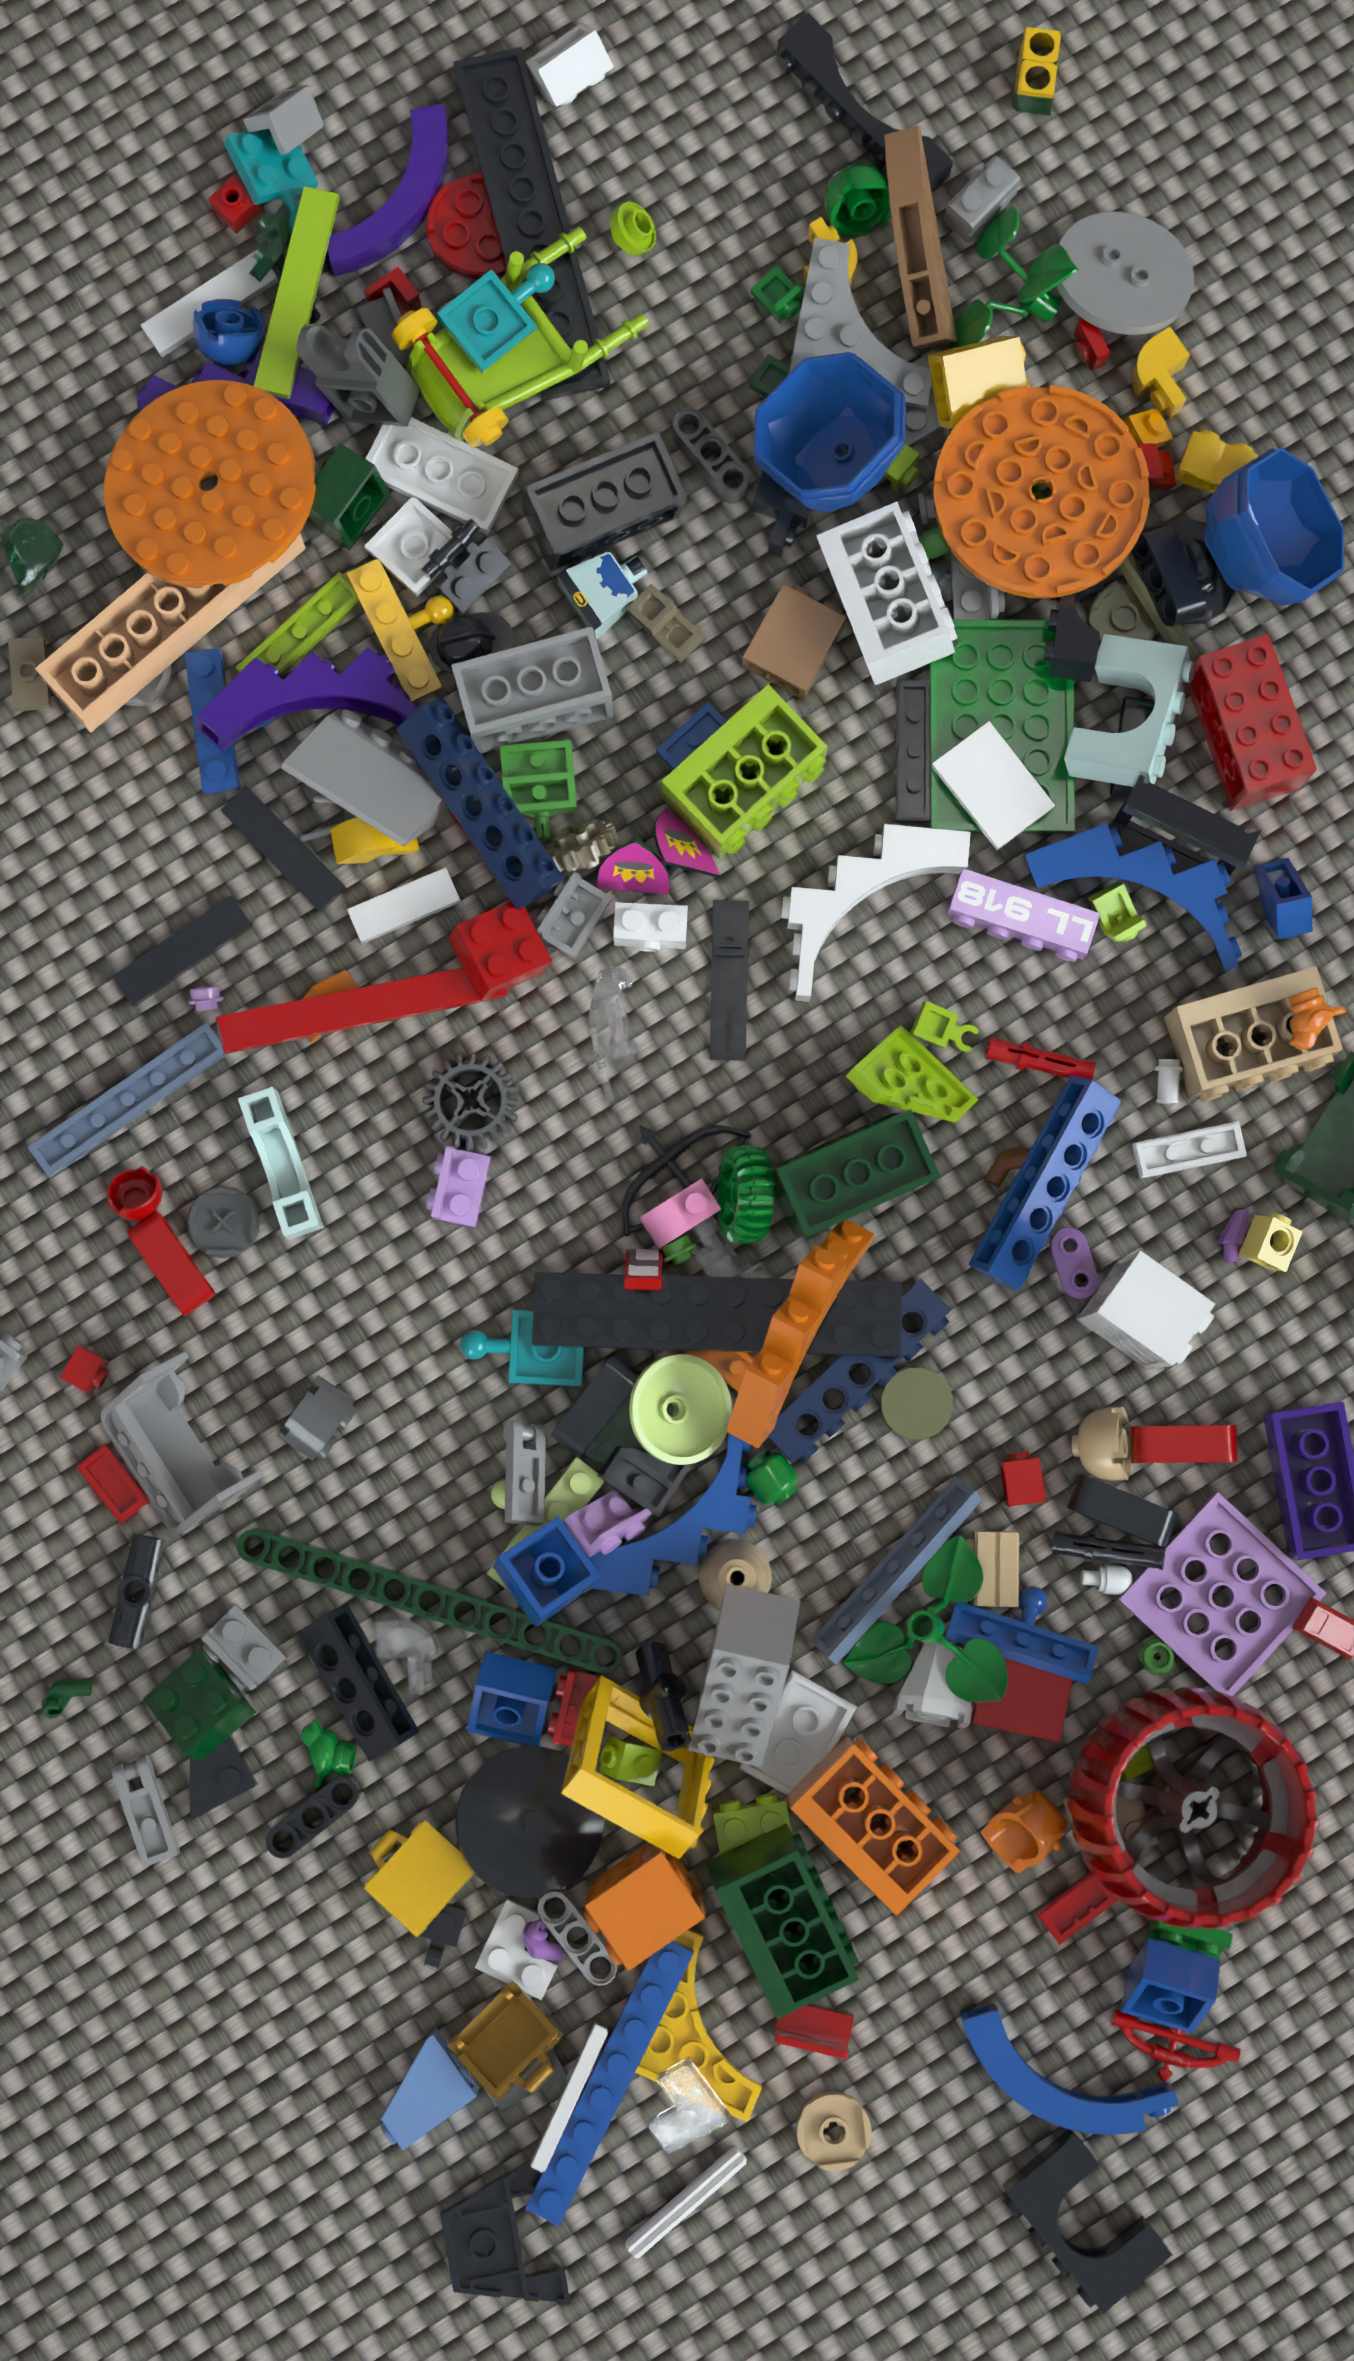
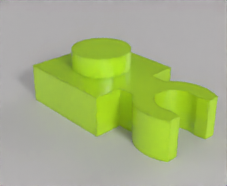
(938, 1026)

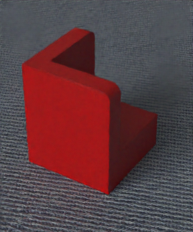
(402, 290)

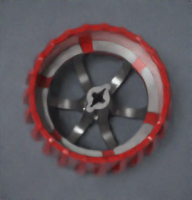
(1283, 1822)

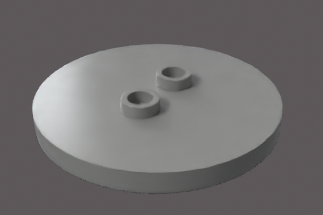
(1129, 273)

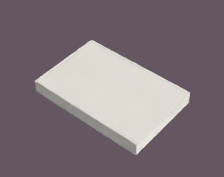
(993, 785)
(802, 1734)

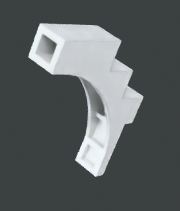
(903, 855)

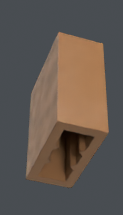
(794, 640)

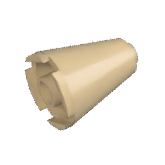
(731, 1557)

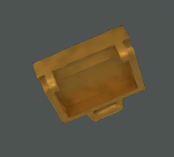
(507, 2043)

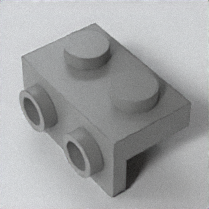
(572, 915)

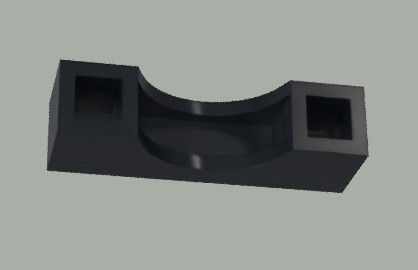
(1074, 643)

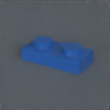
(690, 736)

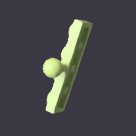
(567, 1496)

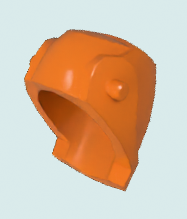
(1026, 1831)

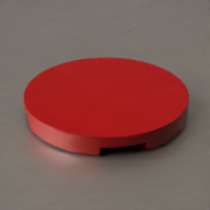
(463, 229)

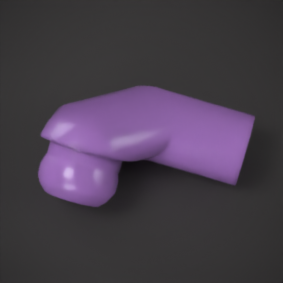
(538, 1946)

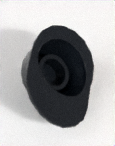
(469, 638)

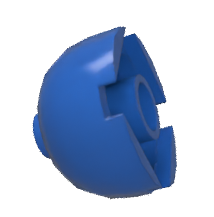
(228, 332)

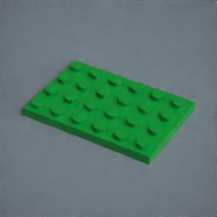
(1003, 680)

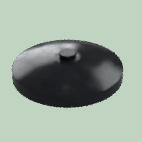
(521, 1828)

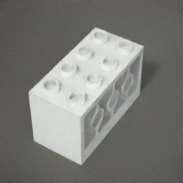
(888, 592)
(1147, 1312)

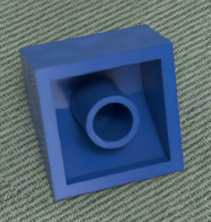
(546, 1571)
(511, 1699)

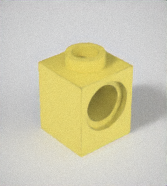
(1257, 1242)

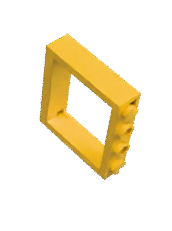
(621, 1806)

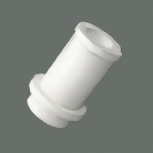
(1168, 1081)

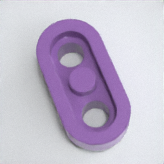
(1073, 1263)

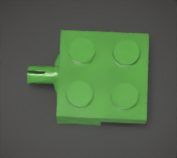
(540, 780)

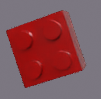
(499, 949)

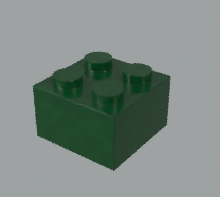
(346, 496)
(199, 1705)

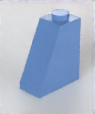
(428, 2093)

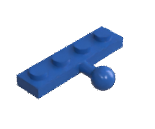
(205, 682)
(1023, 1640)

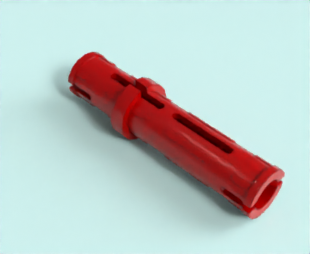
(1036, 1059)

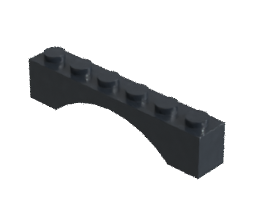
(810, 56)

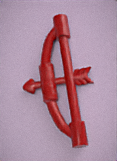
(1168, 2055)

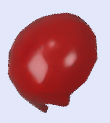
(135, 1193)

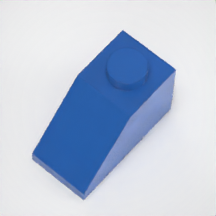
(1284, 898)

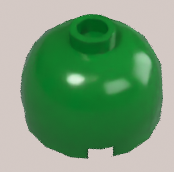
(857, 200)

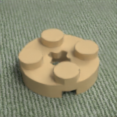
(850, 2144)

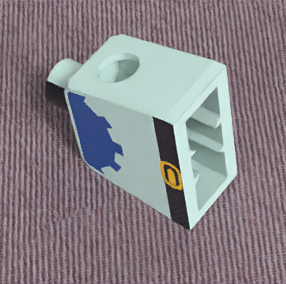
(601, 589)

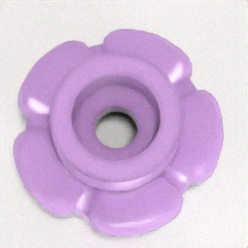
(205, 997)

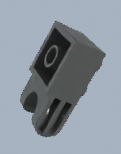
(359, 375)

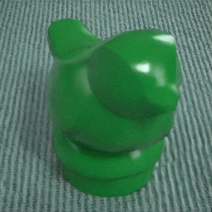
(328, 1752)

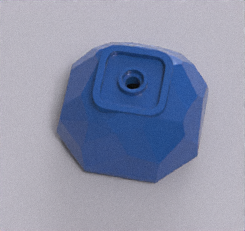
(818, 414)
(1274, 530)

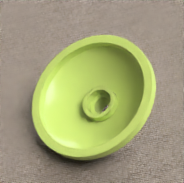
(699, 1405)

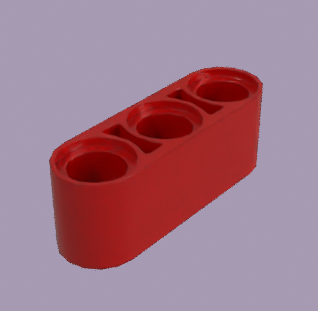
(171, 1263)
(1183, 1444)

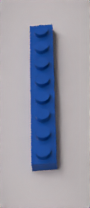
(609, 2081)

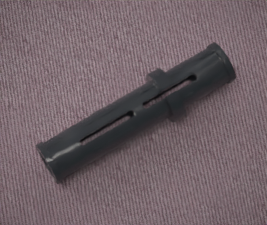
(1108, 1550)

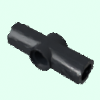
(130, 1615)
(663, 1696)

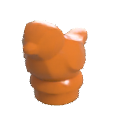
(1309, 1017)

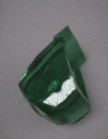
(30, 551)

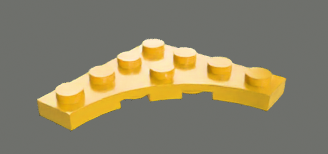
(684, 2036)

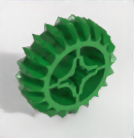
(745, 1194)

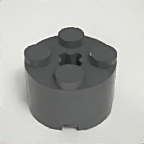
(317, 1419)

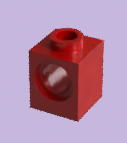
(1022, 1480)

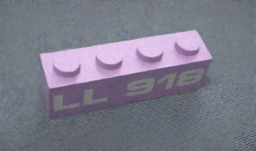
(1022, 915)

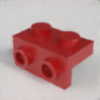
(572, 1691)

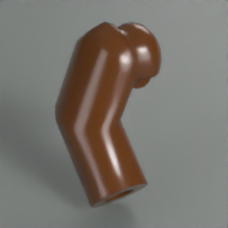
(1006, 1161)

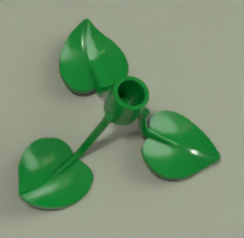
(1047, 272)
(975, 1673)

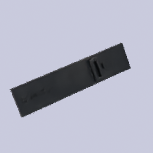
(729, 980)

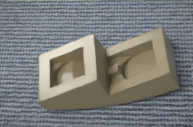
(664, 623)

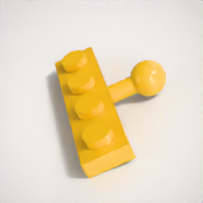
(396, 630)

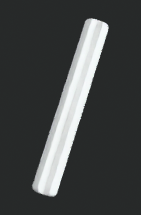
(685, 2202)

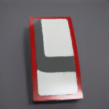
(643, 1269)

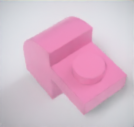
(680, 1213)

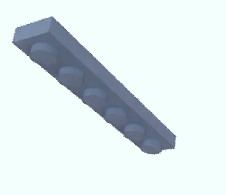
(127, 1100)
(896, 1570)

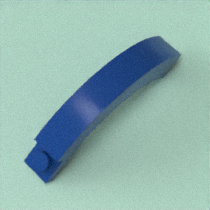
(1050, 2101)

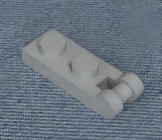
(525, 1473)
(145, 1812)

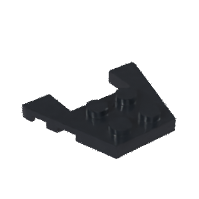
(486, 2244)

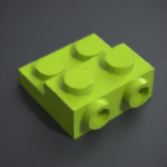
(742, 1823)

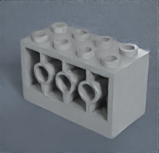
(534, 690)
(744, 1675)

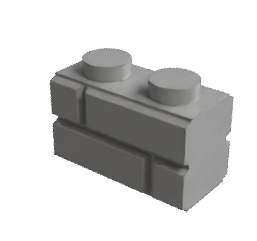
(981, 199)

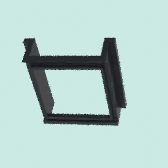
(1185, 822)

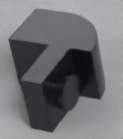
(779, 504)

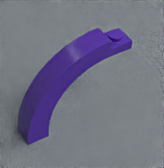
(406, 207)

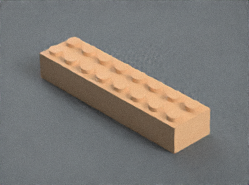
(141, 638)

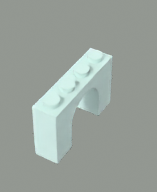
(1122, 757)

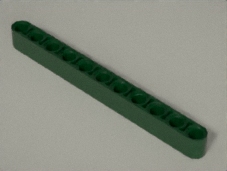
(411, 1600)

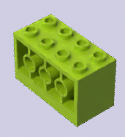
(740, 750)

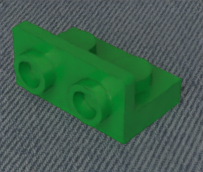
(1195, 1939)

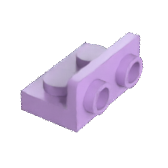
(459, 1186)
(605, 1523)

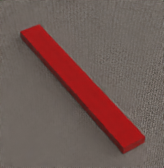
(346, 1010)

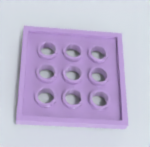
(1271, 1566)

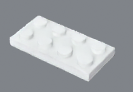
(443, 472)

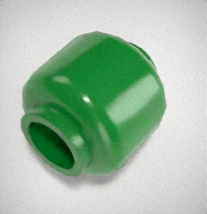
(771, 1478)

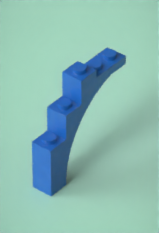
(1096, 855)
(631, 1565)

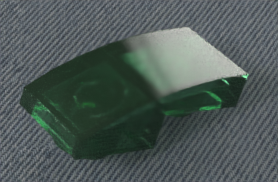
(270, 241)

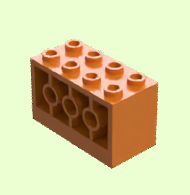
(867, 1847)
(643, 1904)

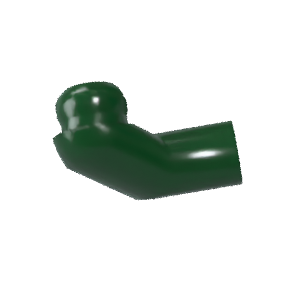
(62, 1692)

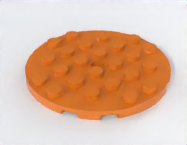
(218, 533)
(1052, 542)

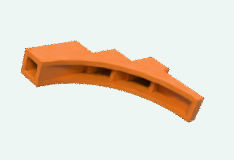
(793, 1329)

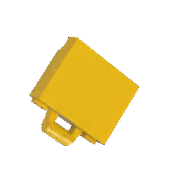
(417, 1877)

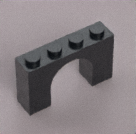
(1103, 2271)

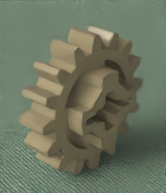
(582, 845)

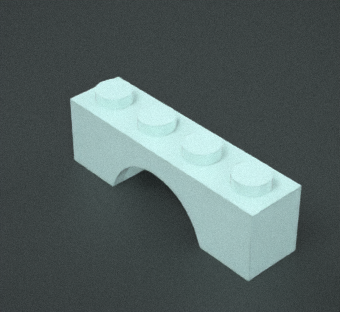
(281, 1162)

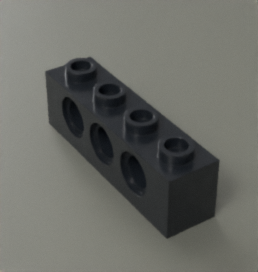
(358, 1682)

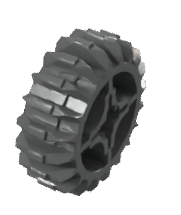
(482, 1088)

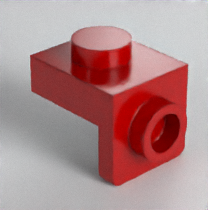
(1090, 344)

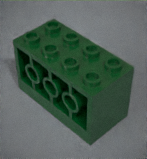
(853, 1173)
(784, 1920)

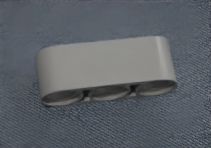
(582, 1953)

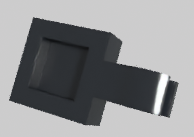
(441, 1931)

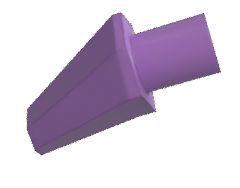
(1234, 1234)

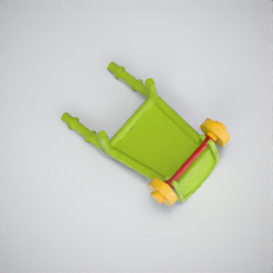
(474, 402)

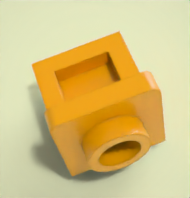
(1149, 428)

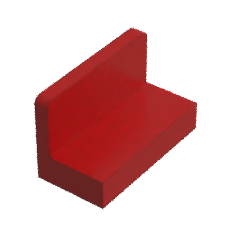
(816, 2030)

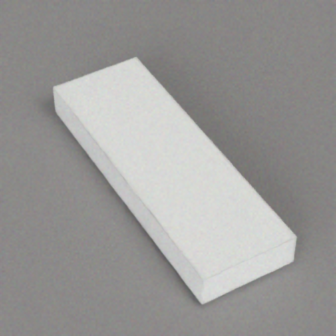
(403, 905)
(1189, 1150)

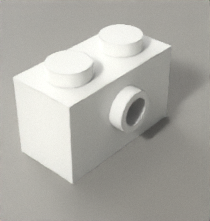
(569, 65)
(650, 926)

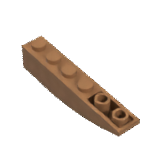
(918, 241)

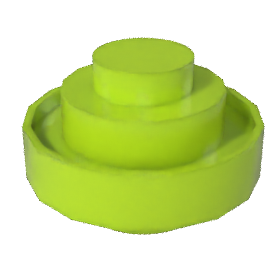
(632, 229)

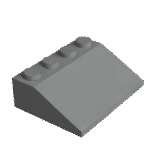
(368, 776)

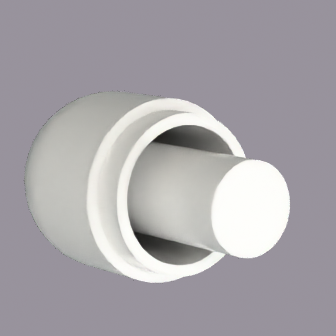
(1108, 1579)

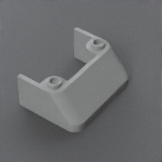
(166, 1452)

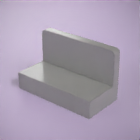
(289, 116)

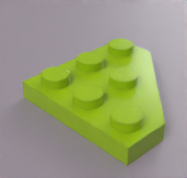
(910, 1077)

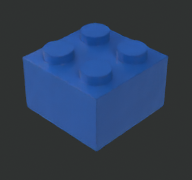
(1171, 1985)

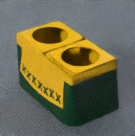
(1024, 97)

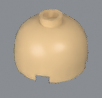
(1104, 1444)

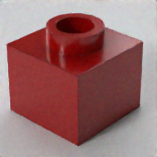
(236, 213)
(86, 1369)

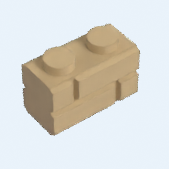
(1000, 1564)

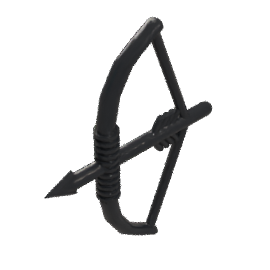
(666, 1158)

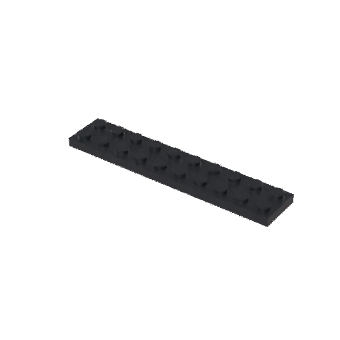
(527, 195)
(706, 1314)

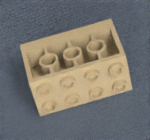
(1230, 1022)

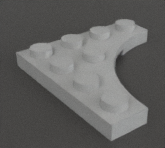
(833, 325)

